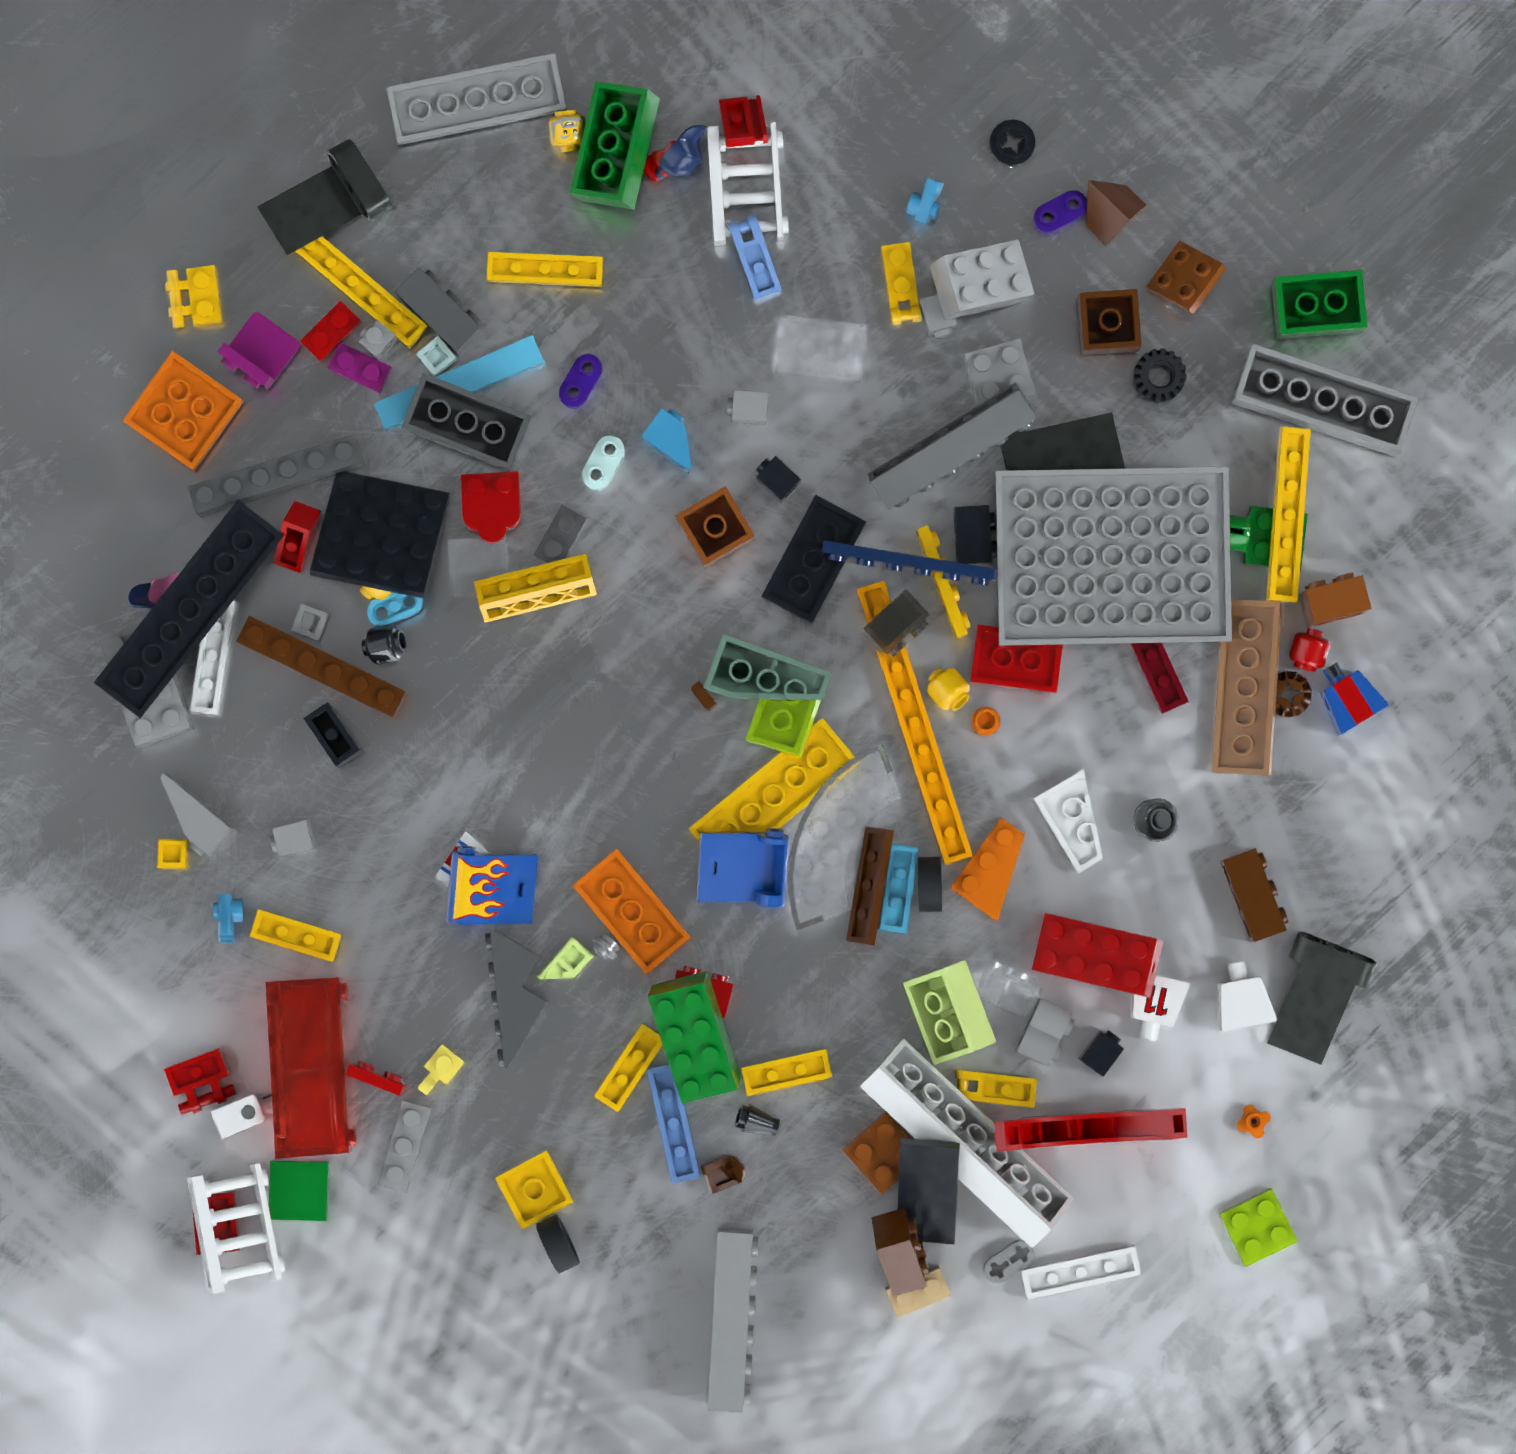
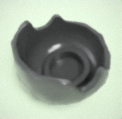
(1156, 819)

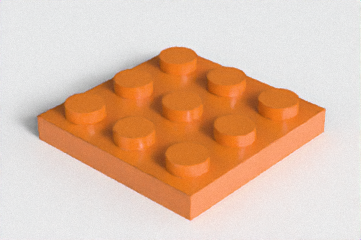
(183, 411)

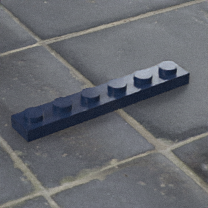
(922, 565)

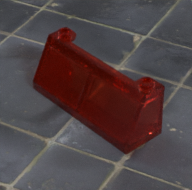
(308, 1067)

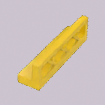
(535, 585)

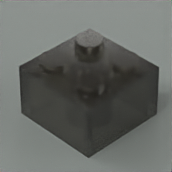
(895, 623)

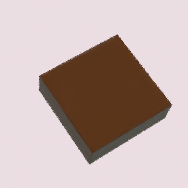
(703, 696)

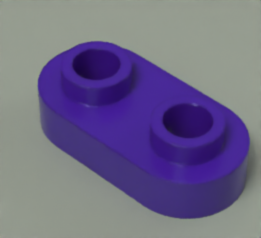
(1061, 212)
(580, 380)

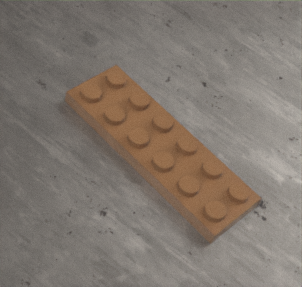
(1248, 690)

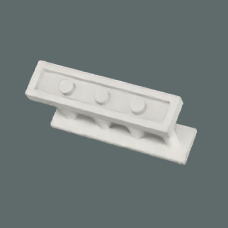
(722, 199)
(208, 1218)

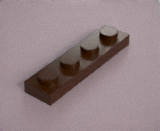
(870, 885)

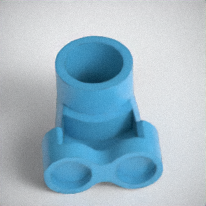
(924, 205)
(227, 912)

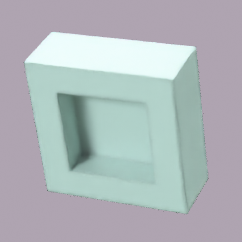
(436, 356)

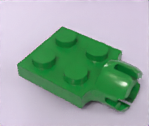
(1254, 535)

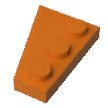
(990, 869)

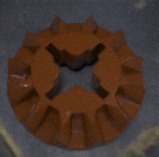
(1300, 701)

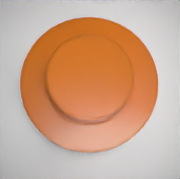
(985, 721)

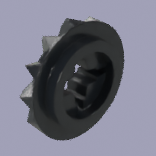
(1015, 129)

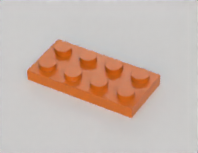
(631, 911)

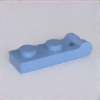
(755, 257)

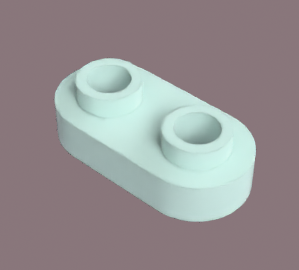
(603, 462)

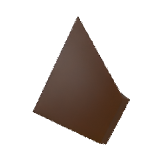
(1110, 209)

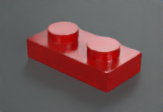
(330, 331)
(388, 1082)

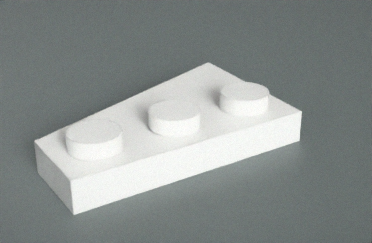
(1072, 821)

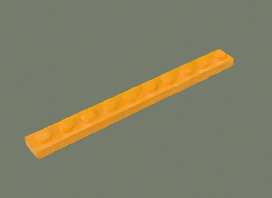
(919, 738)

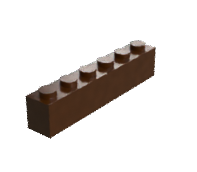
(322, 667)

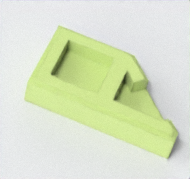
(567, 961)

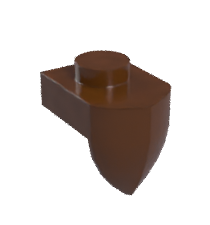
(723, 1173)

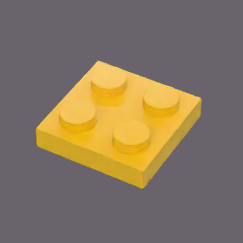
(534, 1189)

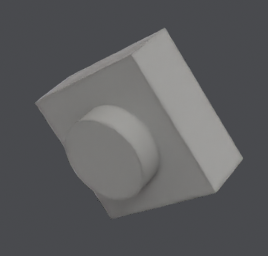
(309, 622)

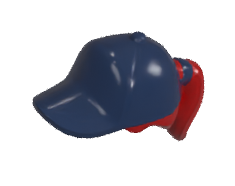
(679, 156)

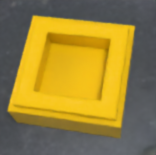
(172, 853)

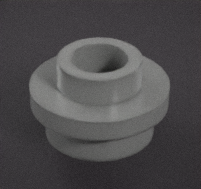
(605, 947)

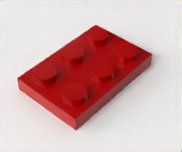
(1014, 665)

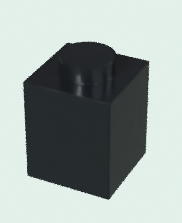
(777, 478)
(1102, 1052)

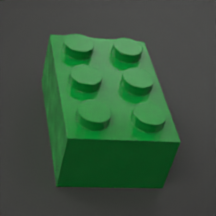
(1319, 304)

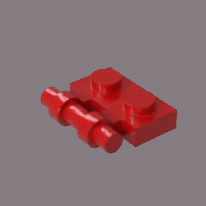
(198, 1072)

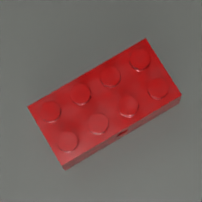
(1097, 955)

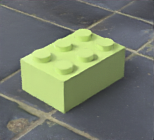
(949, 1012)

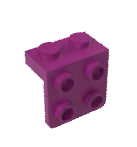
(259, 351)

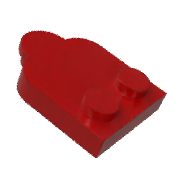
(491, 503)

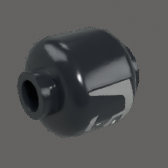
(384, 644)

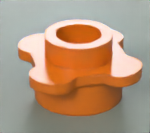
(1261, 1120)

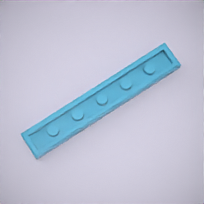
(470, 376)

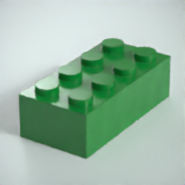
(614, 145)
(694, 1037)

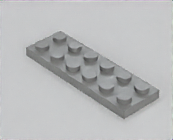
(476, 99)

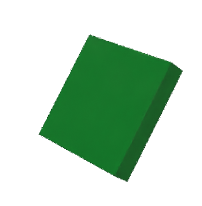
(298, 1190)

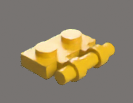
(203, 296)

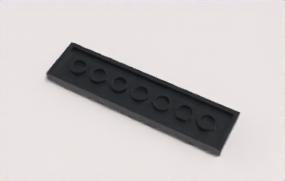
(188, 609)

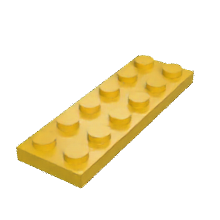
(779, 787)

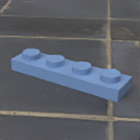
(673, 1125)

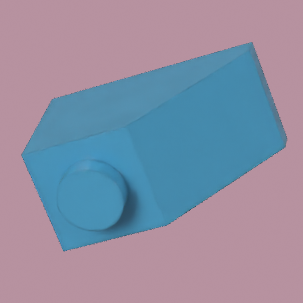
(669, 437)

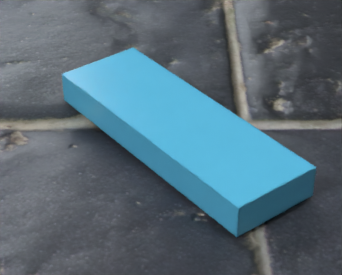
(898, 889)

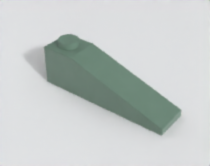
(754, 672)

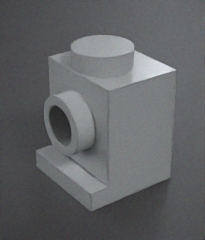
(377, 339)

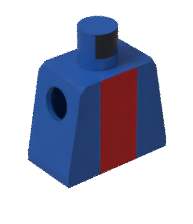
(1350, 699)

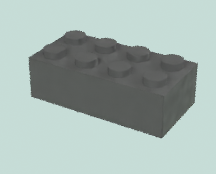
(465, 422)

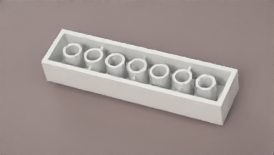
(938, 1111)

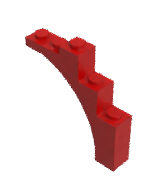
(1090, 1128)

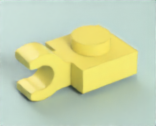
(442, 1067)

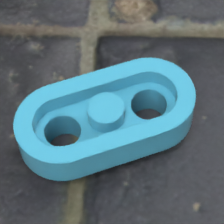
(396, 609)

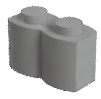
(1044, 1032)

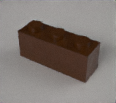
(1254, 895)

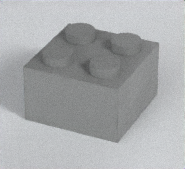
(996, 369)

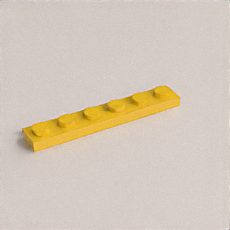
(363, 290)
(1288, 514)

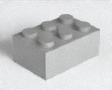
(981, 279)

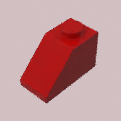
(299, 532)

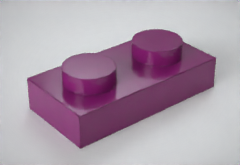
(359, 367)

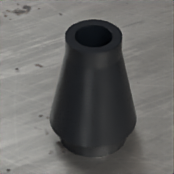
(754, 1120)

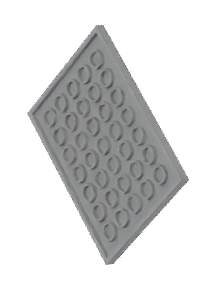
(1113, 556)

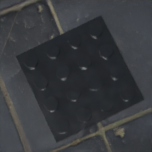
(380, 534)

